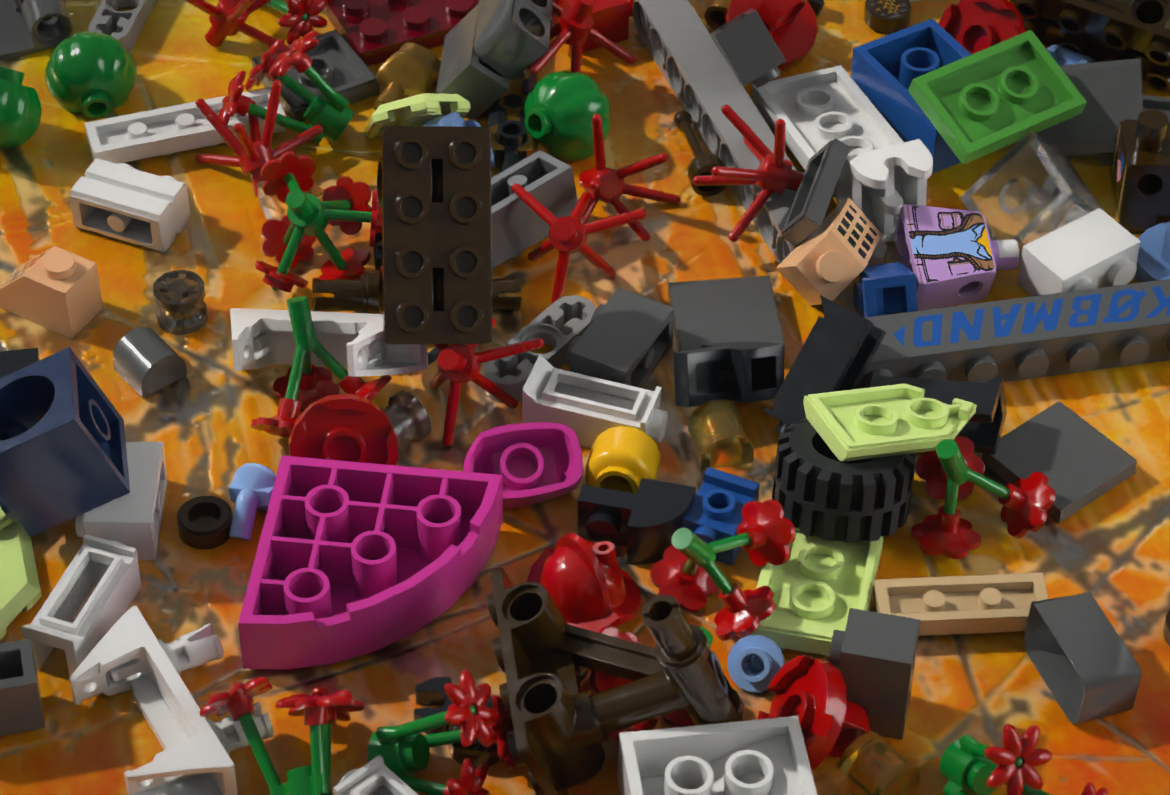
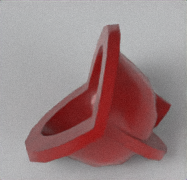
(587, 583)

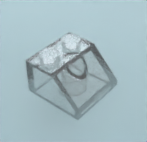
(1030, 192)

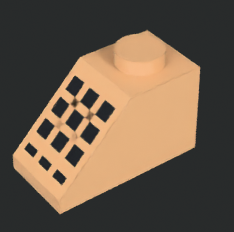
(831, 254)
(54, 291)

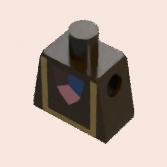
(1139, 152)

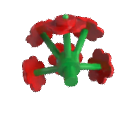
(307, 218)

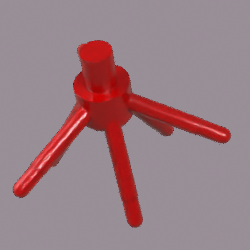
(230, 18)
(573, 29)
(255, 151)
(772, 175)
(609, 185)
(570, 235)
(462, 364)

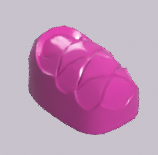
(533, 458)

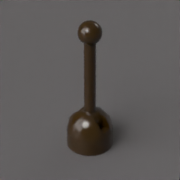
(701, 163)

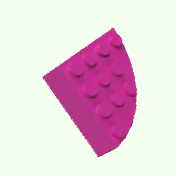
(362, 557)

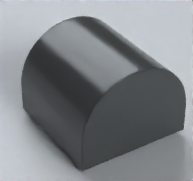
(147, 361)

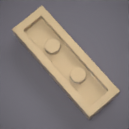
(962, 602)

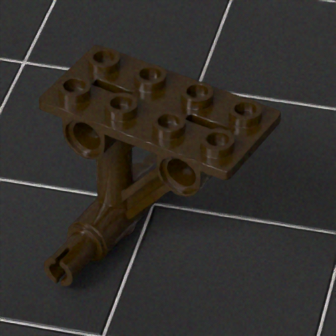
(1106, 31)
(433, 239)
(546, 659)

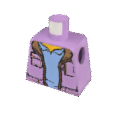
(950, 254)

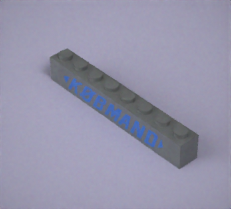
(1027, 335)

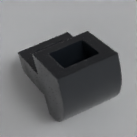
(728, 372)
(638, 521)

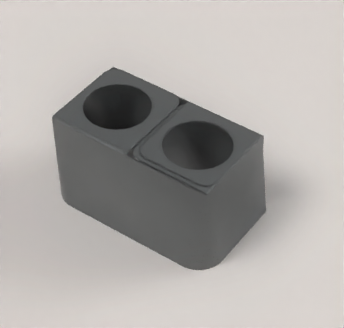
(505, 45)
(1081, 657)

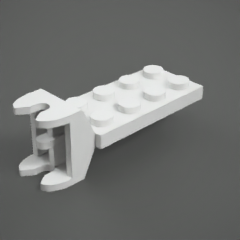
(879, 167)

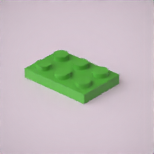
(996, 96)

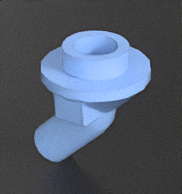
(251, 492)
(754, 662)

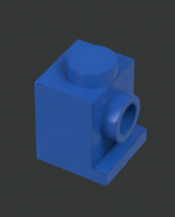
(885, 290)
(719, 509)

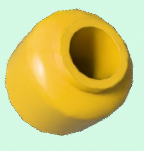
(621, 459)

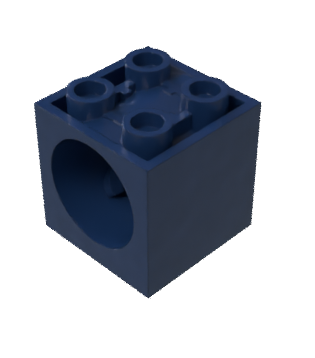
(58, 444)

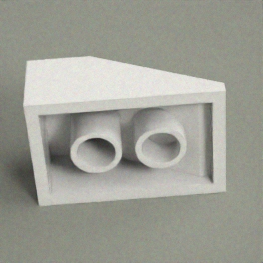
(716, 760)

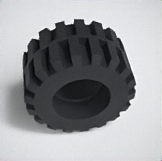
(840, 498)

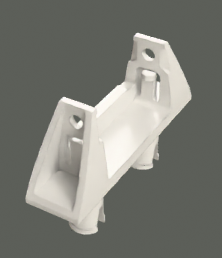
(353, 339)
(194, 746)

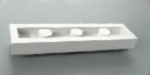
(165, 130)

